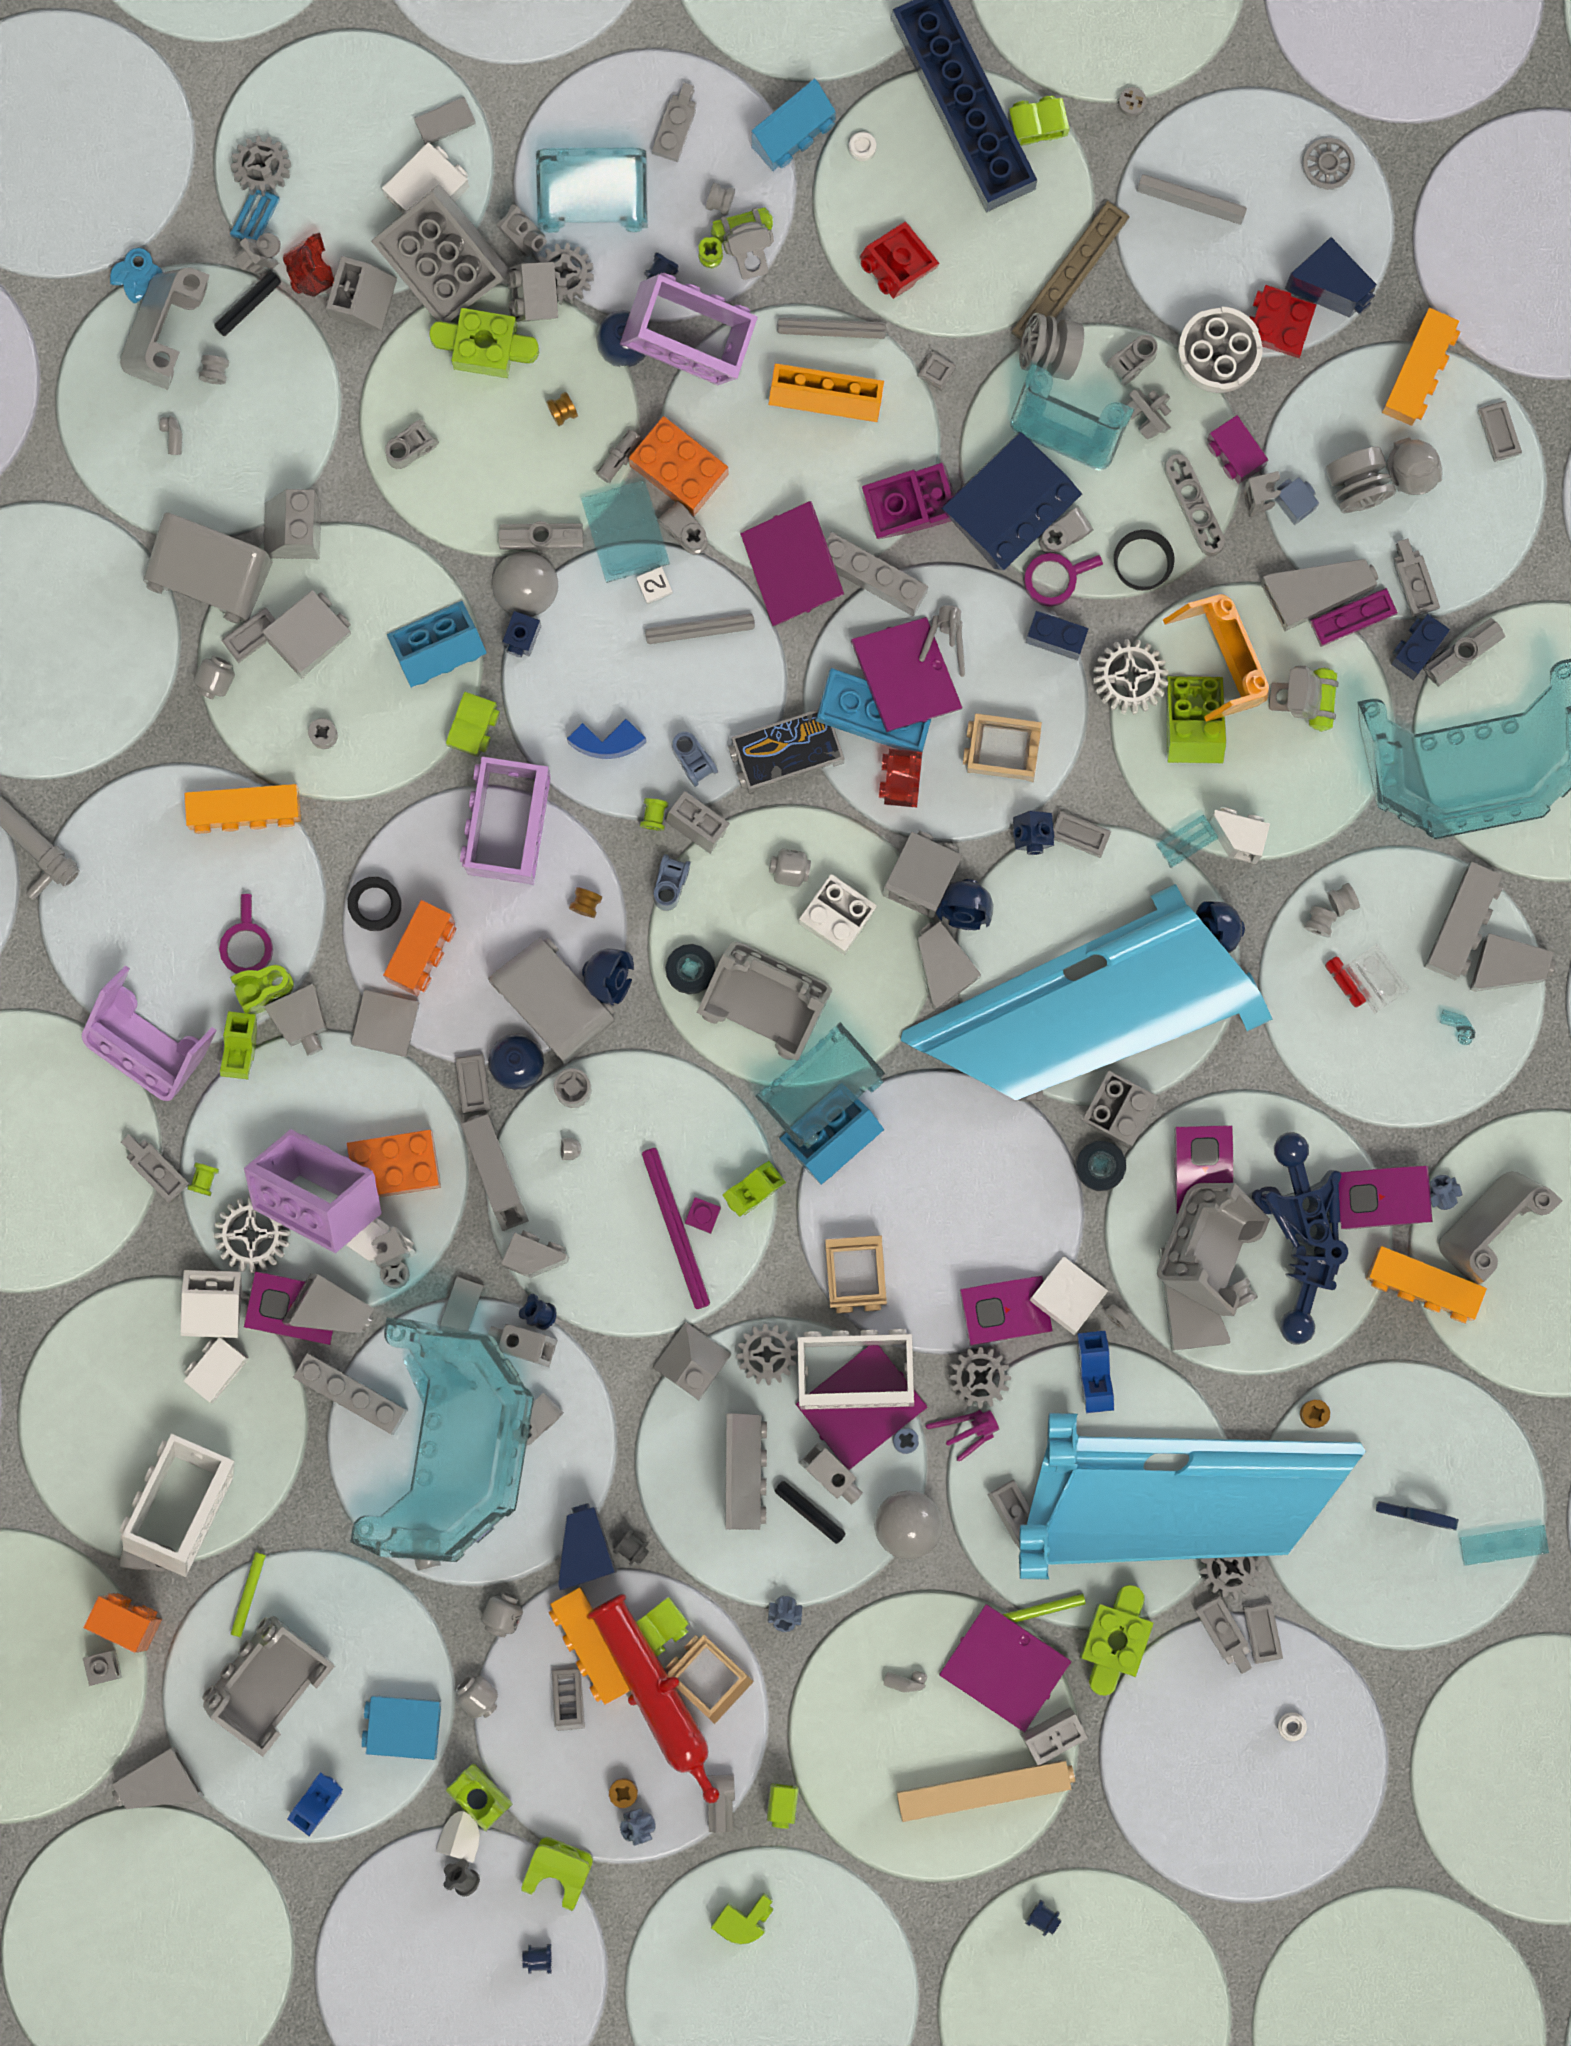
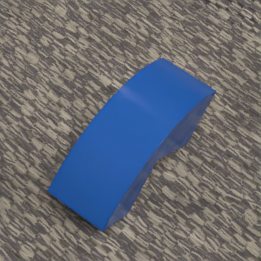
(619, 743)
(1095, 1371)

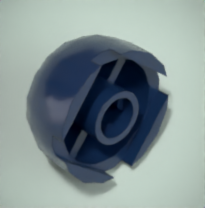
(609, 339)
(966, 905)
(1222, 922)
(607, 975)
(516, 1062)

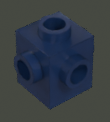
(1033, 832)

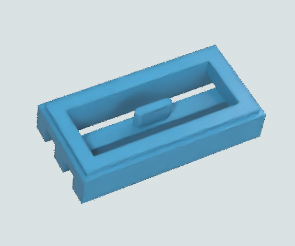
(235, 233)

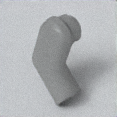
(174, 434)
(902, 1684)

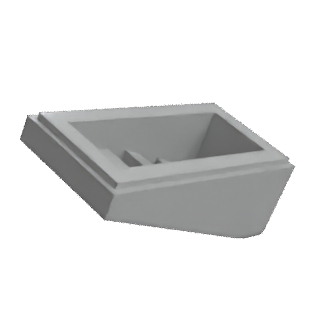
(568, 1724)

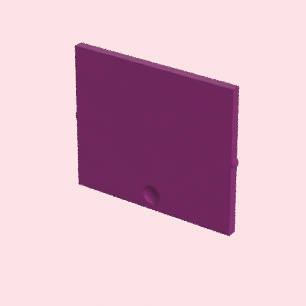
(792, 563)
(899, 682)
(859, 1431)
(1005, 1668)

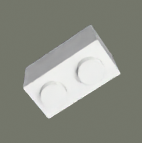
(215, 1369)

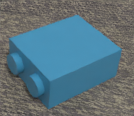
(402, 1727)

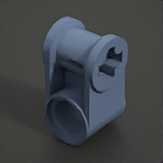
(694, 759)
(671, 877)

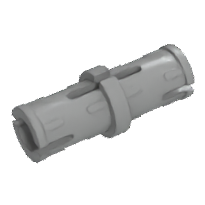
(619, 456)

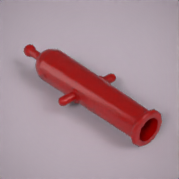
(654, 1692)

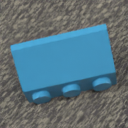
(793, 126)
(436, 644)
(837, 1141)

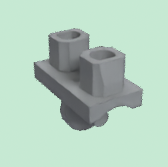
(522, 231)
(258, 253)
(1155, 422)

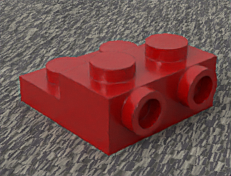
(898, 260)
(1282, 320)

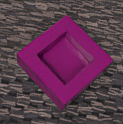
(702, 1215)

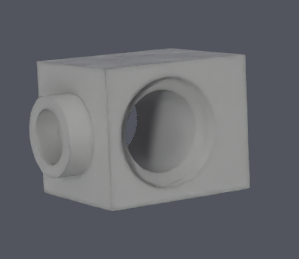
(102, 1667)

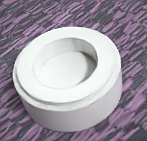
(862, 146)

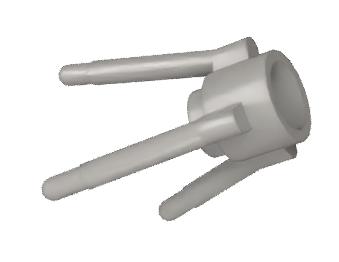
(950, 624)

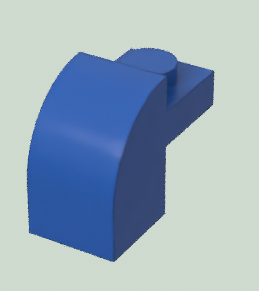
(315, 1804)

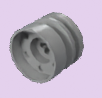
(1052, 345)
(1362, 484)

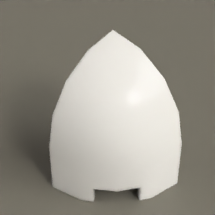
(460, 1837)

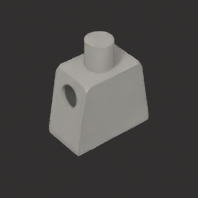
(299, 1018)
(531, 1346)
(824, 1466)

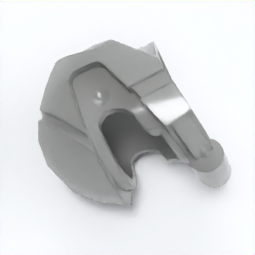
(1414, 466)

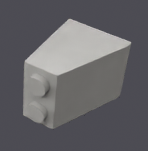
(293, 525)
(307, 633)
(922, 874)

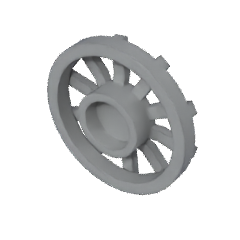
(1328, 163)

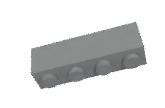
(876, 575)
(1464, 920)
(350, 1394)

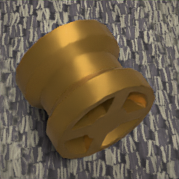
(562, 409)
(585, 902)
(1310, 1416)
(625, 1789)

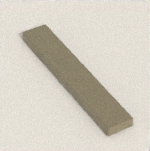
(1076, 265)

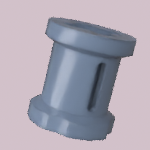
(896, 1441)

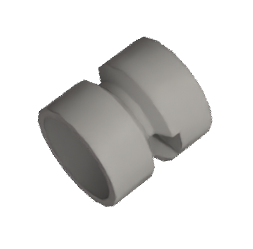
(572, 1088)

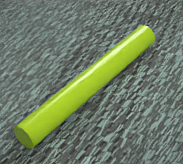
(248, 1594)
(1046, 1608)

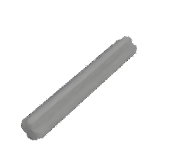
(831, 328)
(700, 628)

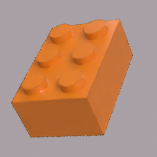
(678, 465)
(420, 948)
(399, 1162)
(123, 1623)

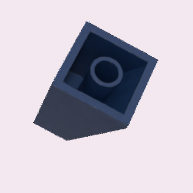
(1332, 281)
(584, 1548)

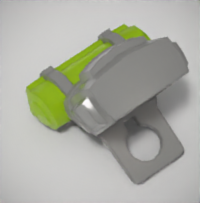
(745, 234)
(1309, 696)

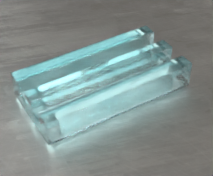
(1167, 853)

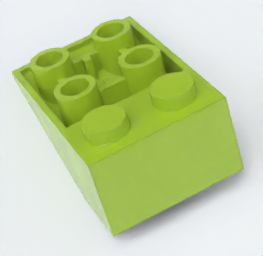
(1188, 734)

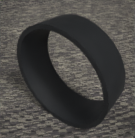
(1149, 535)

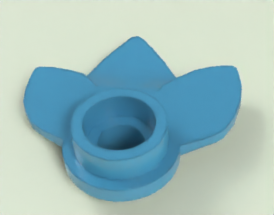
(134, 278)

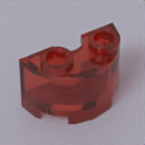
(307, 267)
(902, 778)

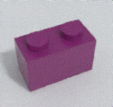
(1237, 450)

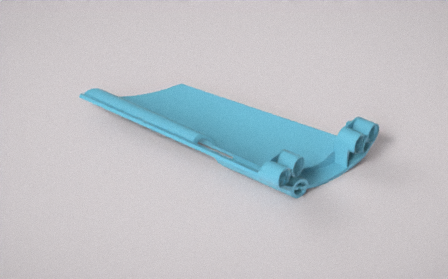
(1043, 1029)
(1224, 1503)

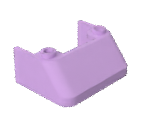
(138, 1046)

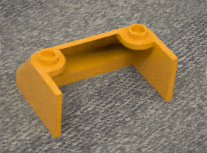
(1236, 651)

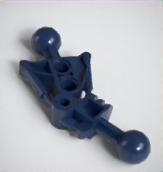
(1310, 1270)

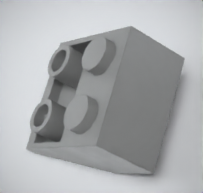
(533, 292)
(361, 294)
(1120, 1109)
(533, 1258)

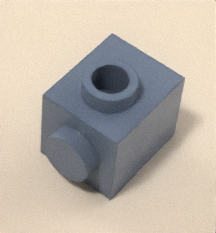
(1297, 499)

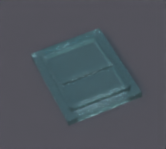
(625, 531)

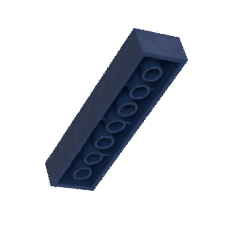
(964, 101)

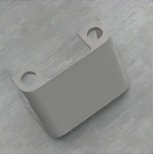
(177, 287)
(264, 1684)

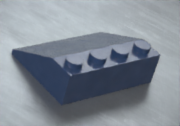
(1011, 501)

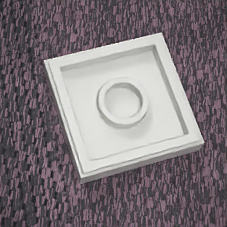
(1068, 1295)

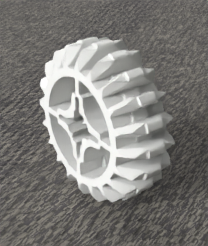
(1142, 676)
(252, 1248)

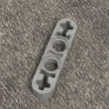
(1198, 503)

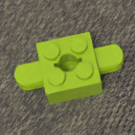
(484, 342)
(1116, 1640)

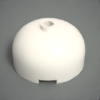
(1225, 334)

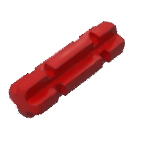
(1345, 982)

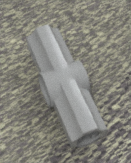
(522, 536)
(1477, 641)

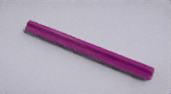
(676, 1228)

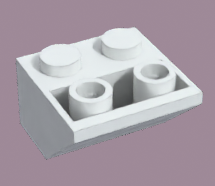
(1240, 836)
(837, 914)
(362, 1242)
(211, 1303)

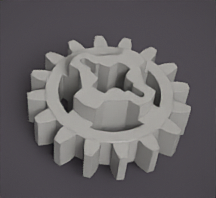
(269, 157)
(575, 274)
(765, 1335)
(989, 1387)
(1222, 1578)

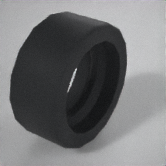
(365, 884)

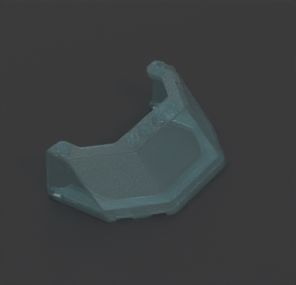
(1474, 771)
(466, 1447)

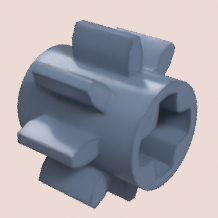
(1444, 1192)
(785, 1613)
(637, 1826)

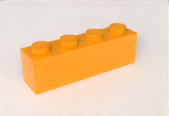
(1420, 367)
(826, 392)
(242, 807)
(1425, 1283)
(589, 1645)

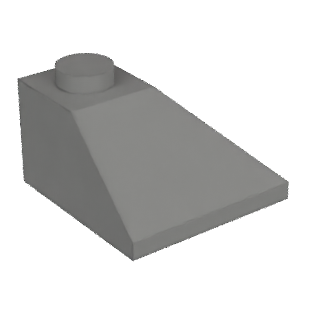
(692, 1361)

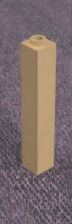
(985, 1790)

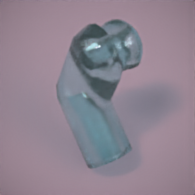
(1462, 1025)

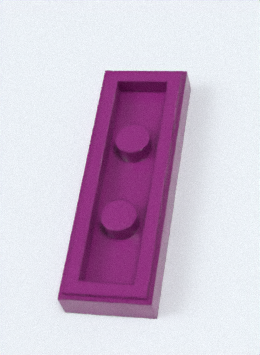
(1353, 617)

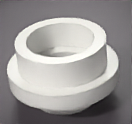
(1301, 1726)

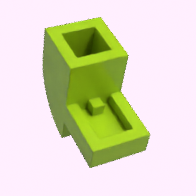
(239, 1044)
(754, 1189)
(740, 1928)

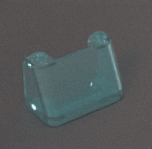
(592, 187)
(1066, 427)
(820, 1086)

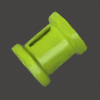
(711, 260)
(654, 814)
(203, 1179)

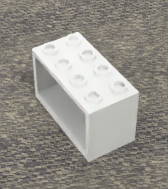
(855, 1400)
(198, 1456)

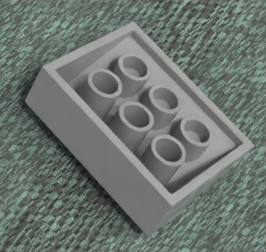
(441, 255)
(743, 1471)

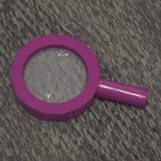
(1053, 578)
(246, 944)

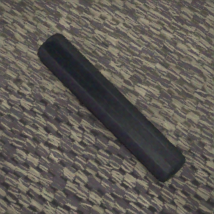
(247, 303)
(810, 1512)

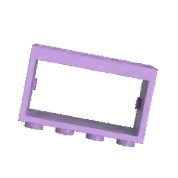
(681, 356)
(535, 823)
(303, 1212)

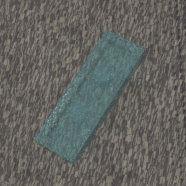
(1504, 1545)

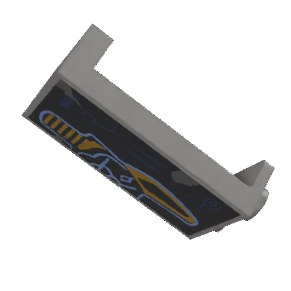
(784, 751)

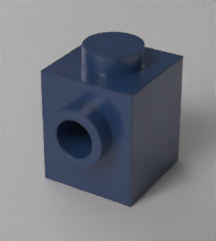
(521, 634)

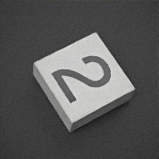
(654, 585)

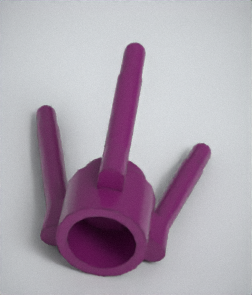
(983, 1425)

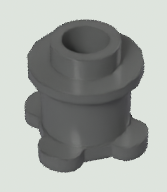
(632, 1548)
(461, 1878)

